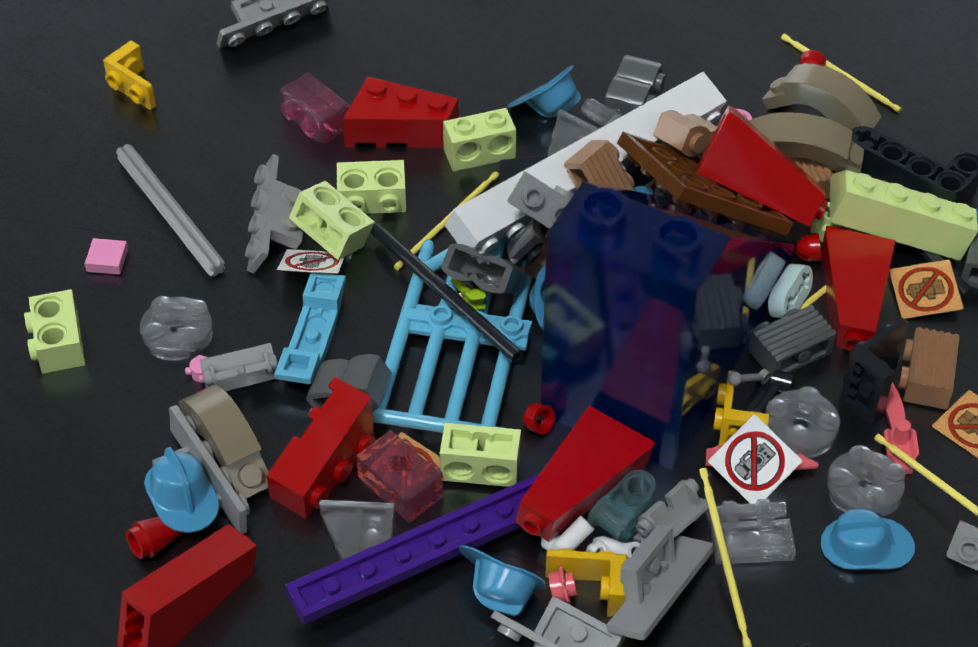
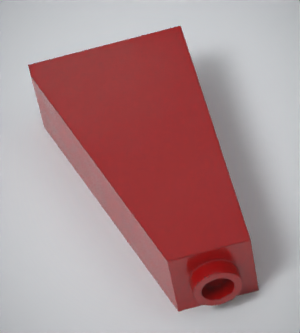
(755, 167)
(855, 282)
(581, 472)
(185, 590)

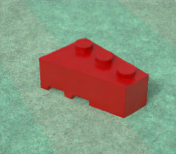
(397, 114)
(325, 452)

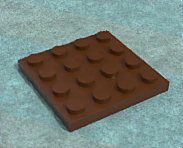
(679, 176)

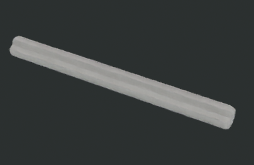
(171, 210)

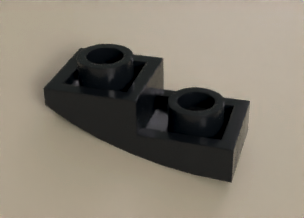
(527, 243)

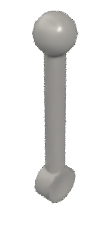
(736, 378)

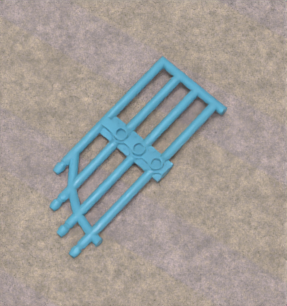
(445, 323)

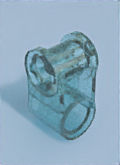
(620, 509)

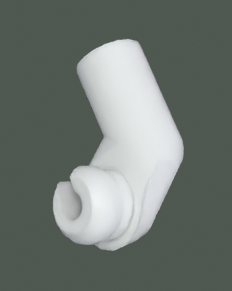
(571, 537)
(607, 544)

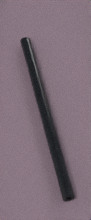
(449, 295)

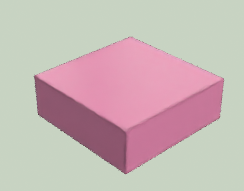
(106, 256)

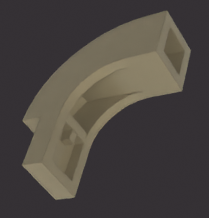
(825, 91)
(813, 139)
(229, 437)

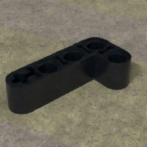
(900, 164)

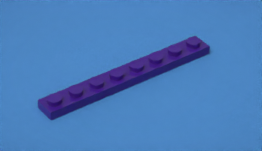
(406, 554)

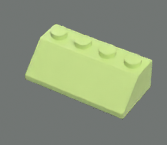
(901, 214)

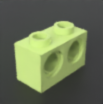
(479, 139)
(373, 185)
(331, 219)
(55, 331)
(480, 454)

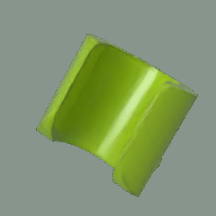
(473, 297)

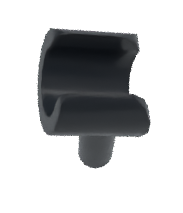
(780, 382)

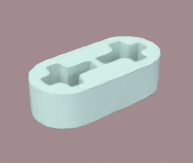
(790, 290)

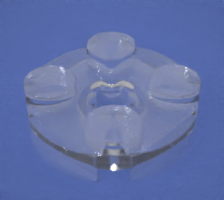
(167, 312)
(808, 406)
(871, 466)

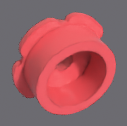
(562, 584)

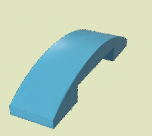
(313, 330)

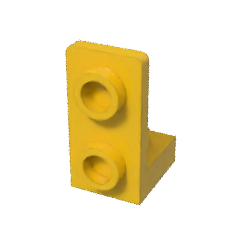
(122, 72)
(728, 419)
(592, 566)

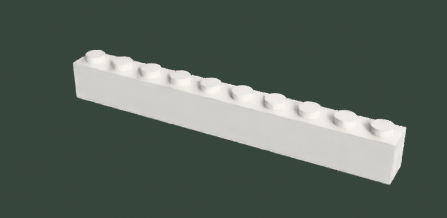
(491, 218)

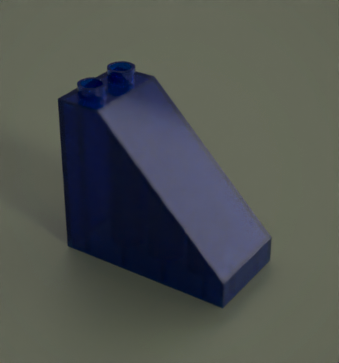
(649, 310)

